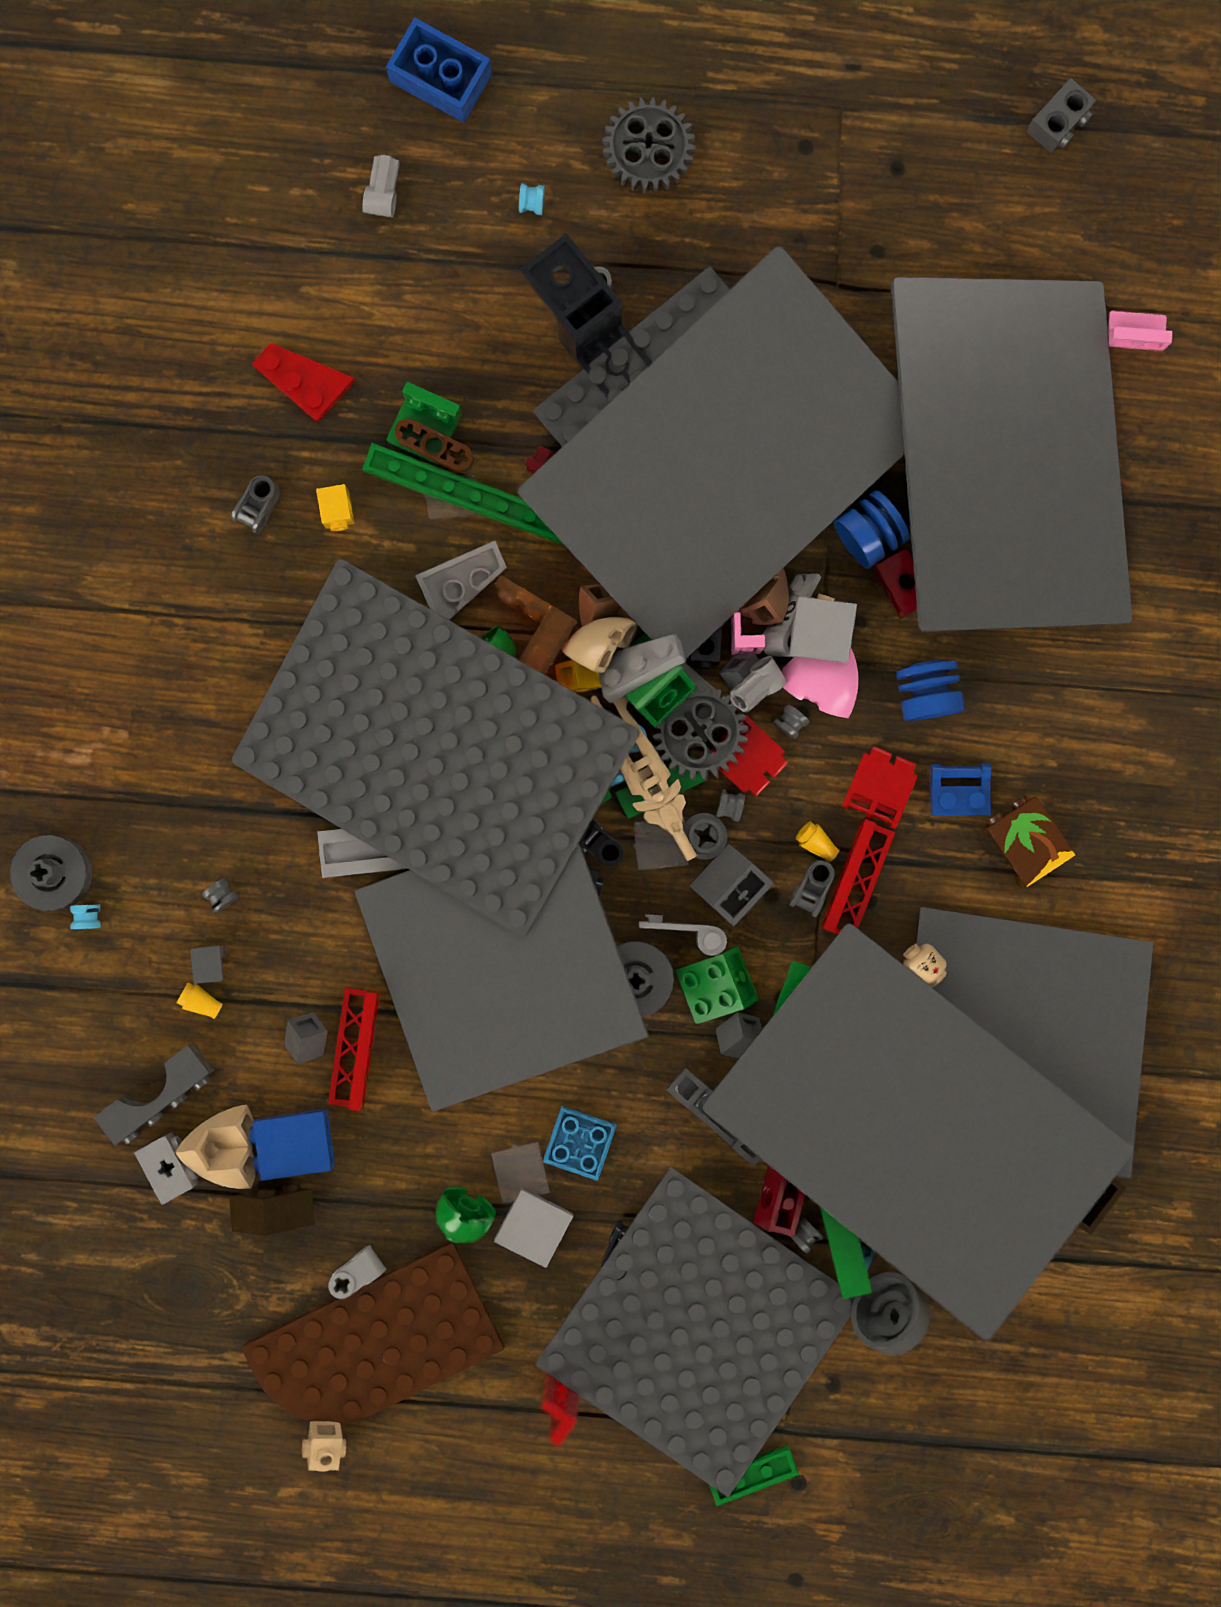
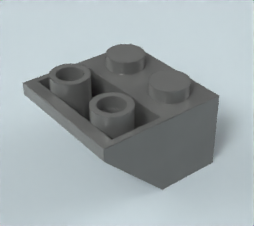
(731, 885)

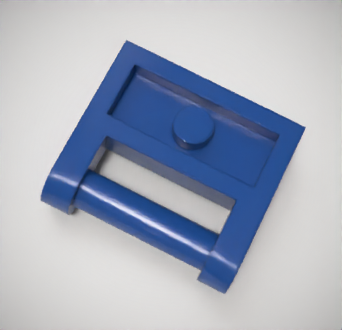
(960, 799)

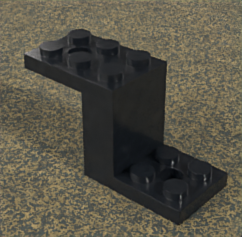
(584, 305)

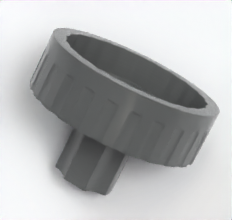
(32, 884)
(654, 986)
(899, 1325)

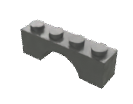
(183, 1072)

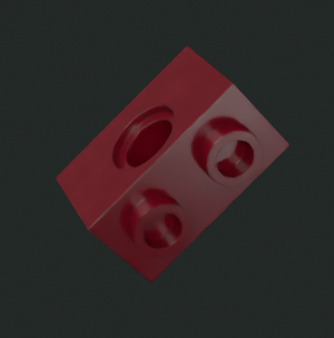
(888, 576)
(778, 1204)

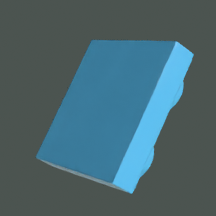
(579, 1142)

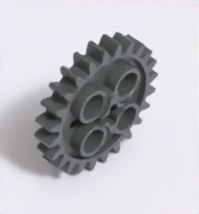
(646, 170)
(722, 718)

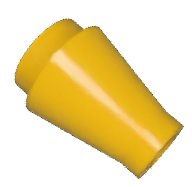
(817, 842)
(199, 1001)

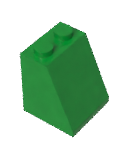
(661, 695)

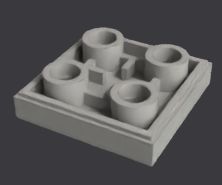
(822, 629)
(533, 1227)

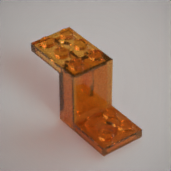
(552, 634)

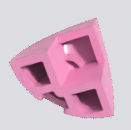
(824, 682)

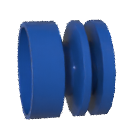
(876, 526)
(930, 690)

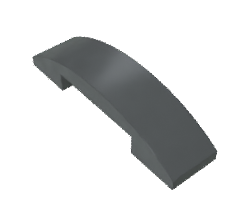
(692, 1094)

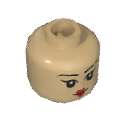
(925, 963)

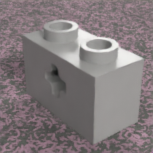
(166, 1183)

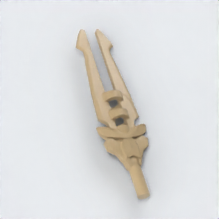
(662, 803)

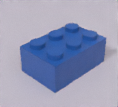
(439, 70)

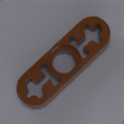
(411, 444)

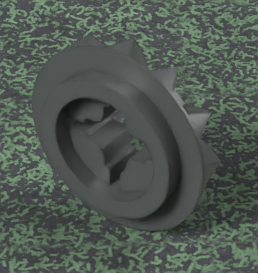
(716, 831)

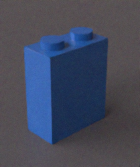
(292, 1144)

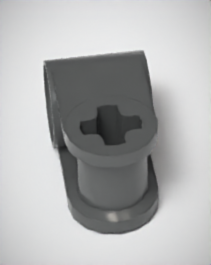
(256, 506)
(812, 889)

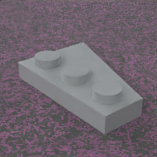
(460, 579)
(639, 665)

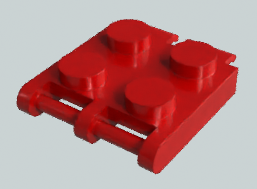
(759, 757)
(881, 786)

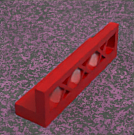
(850, 872)
(363, 1052)
(563, 1407)

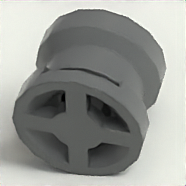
(791, 722)
(731, 805)
(220, 895)
(806, 1235)

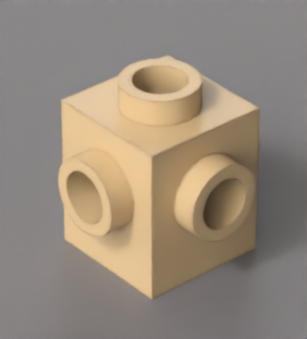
(324, 1446)

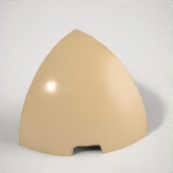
(597, 641)
(222, 1149)

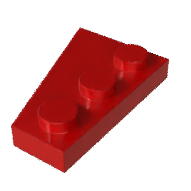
(302, 380)

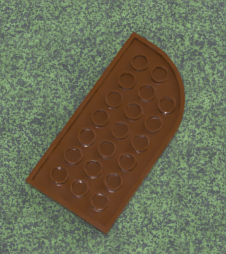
(377, 1342)

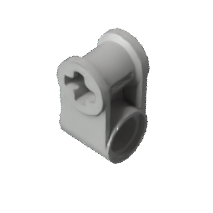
(359, 1270)

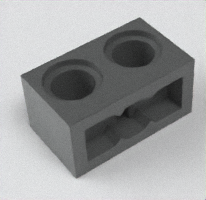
(1059, 114)

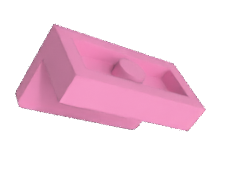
(1138, 331)
(744, 644)

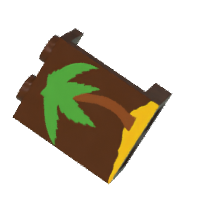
(1029, 840)

